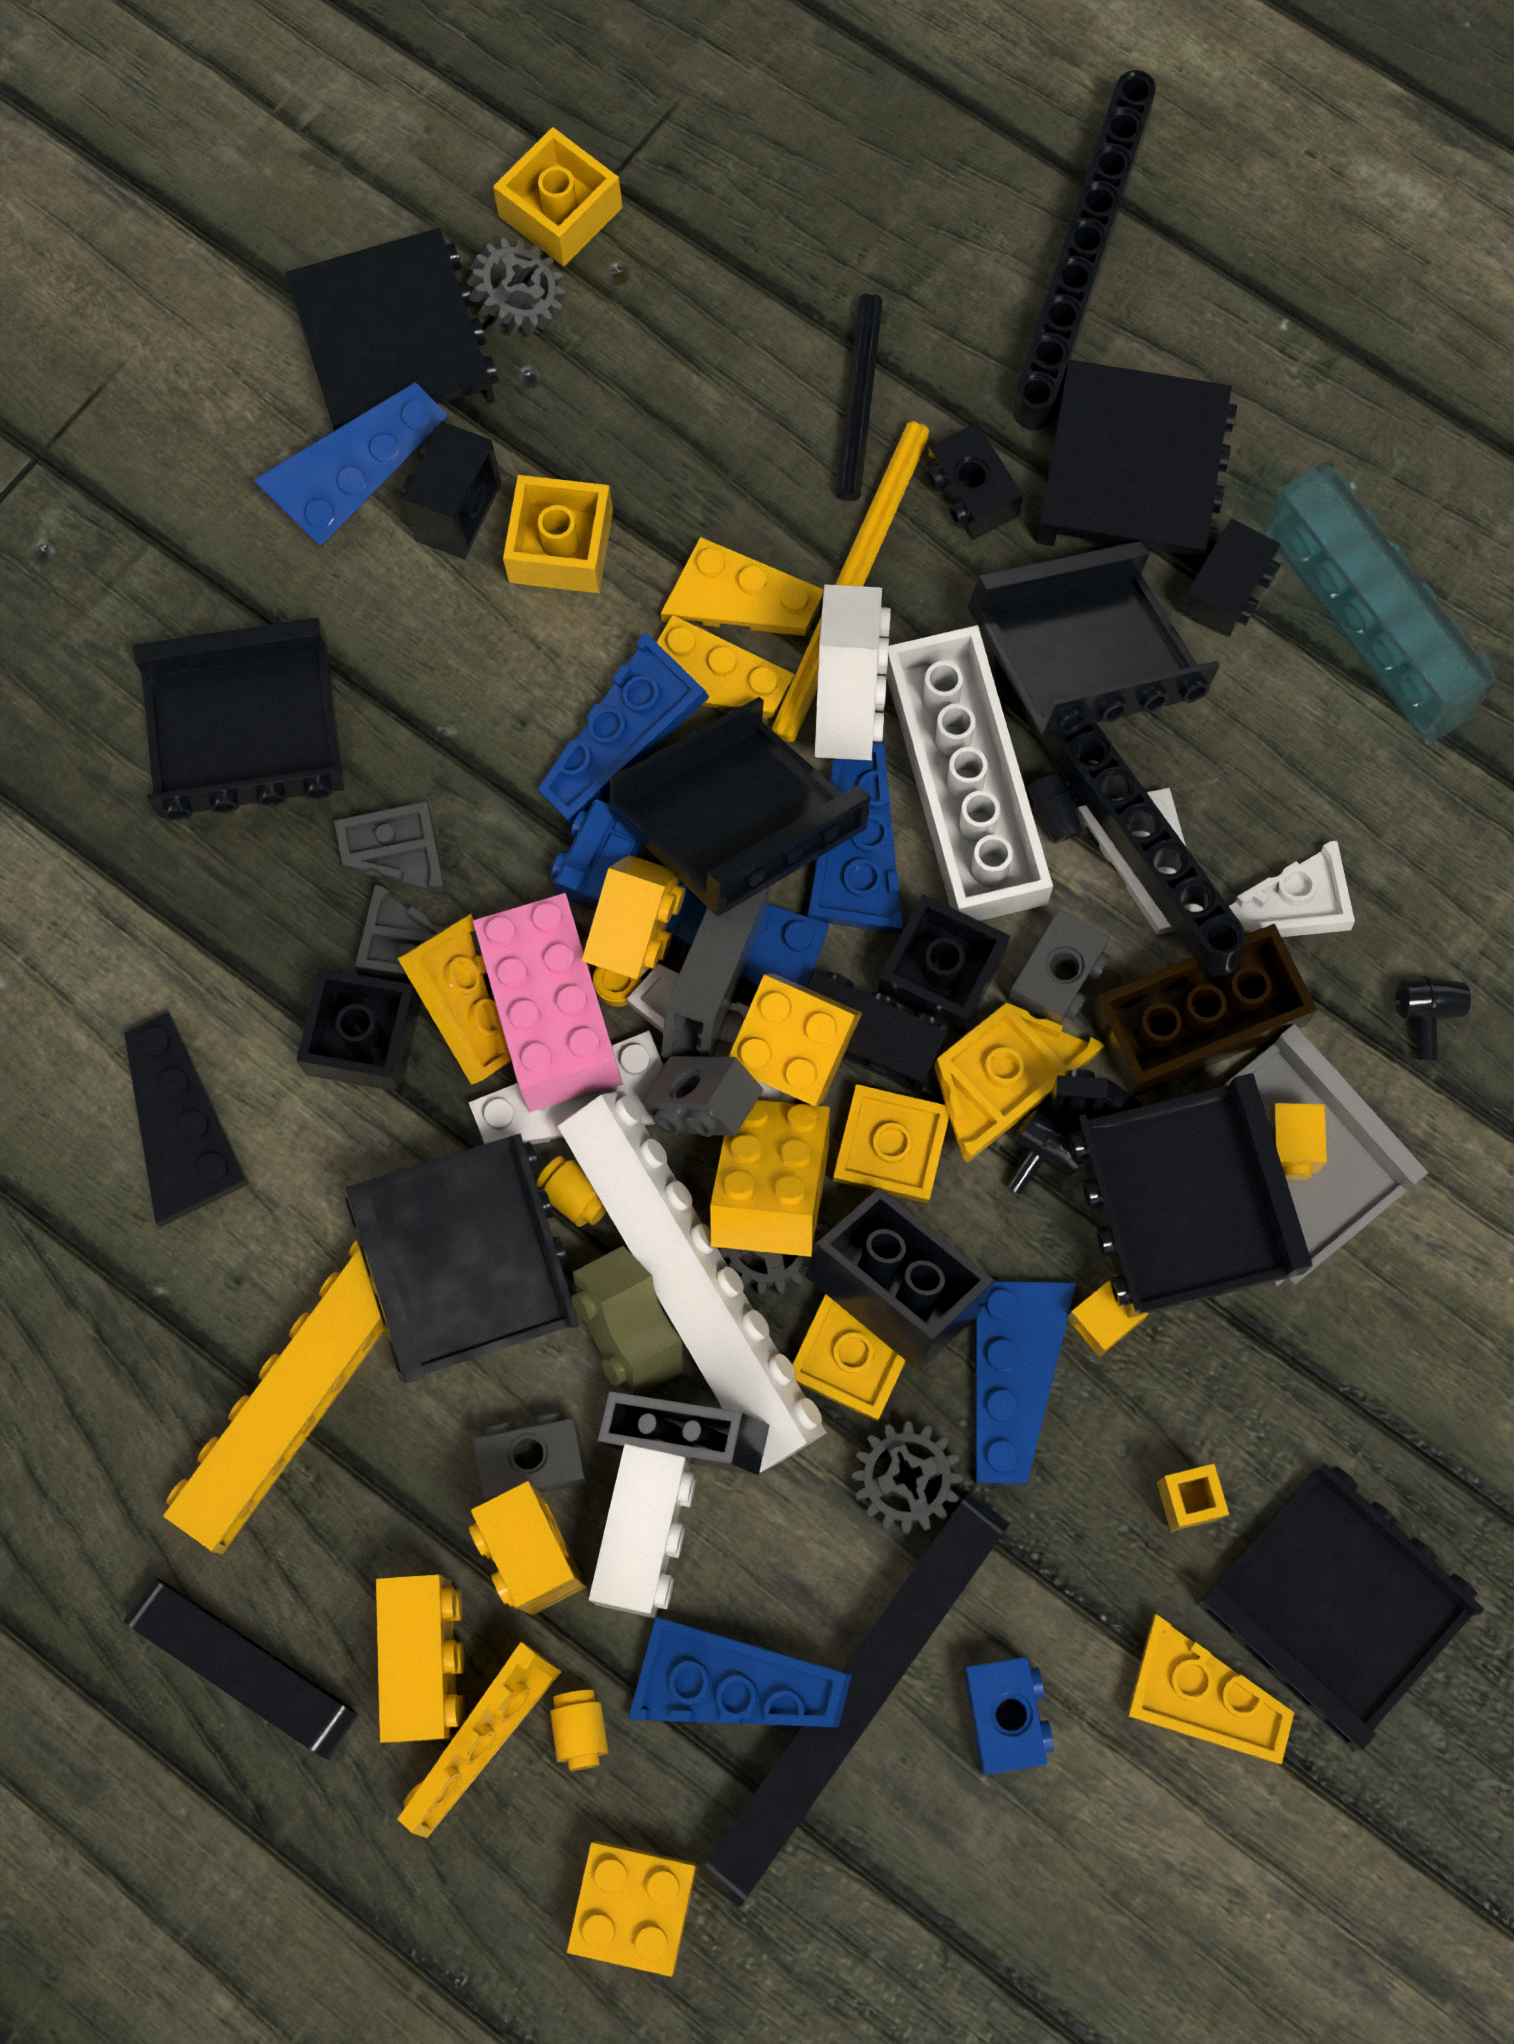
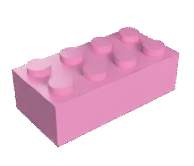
(547, 1003)

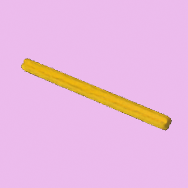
(854, 571)

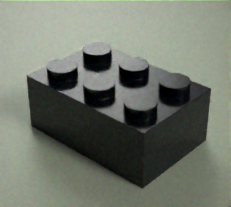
(899, 1278)

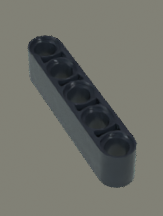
(241, 1668)

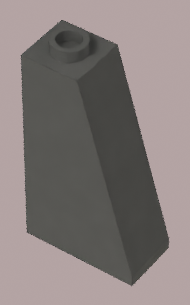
(711, 978)

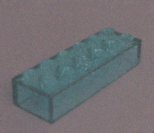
(1379, 603)

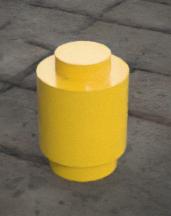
(571, 1191)
(578, 1729)

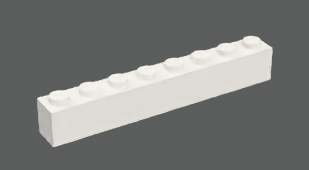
(688, 1274)

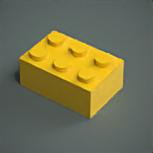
(771, 1180)
(527, 1549)
(418, 1659)

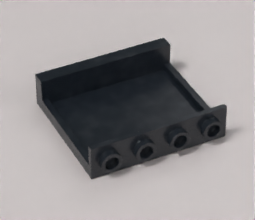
(390, 322)
(1138, 460)
(1086, 639)
(240, 718)
(734, 808)
(1190, 1198)
(461, 1256)
(1340, 1604)

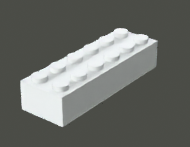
(967, 775)

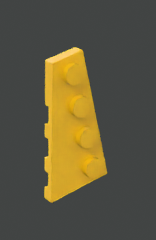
(486, 1729)

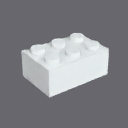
(848, 672)
(642, 1532)

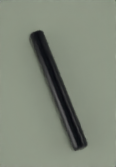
(859, 398)

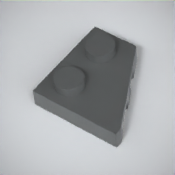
(393, 846)
(389, 934)

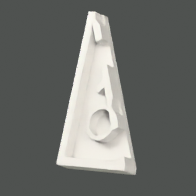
(1301, 899)

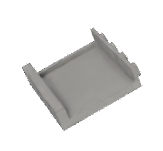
(1365, 1159)

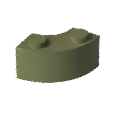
(627, 1322)

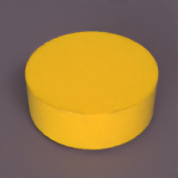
(614, 987)

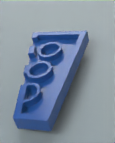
(345, 468)
(636, 716)
(859, 878)
(784, 945)
(1014, 1370)
(725, 1680)

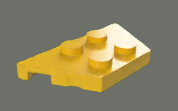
(1004, 1073)

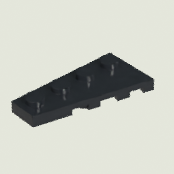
(180, 1130)

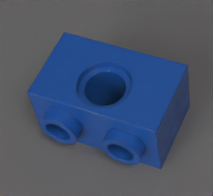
(996, 1747)

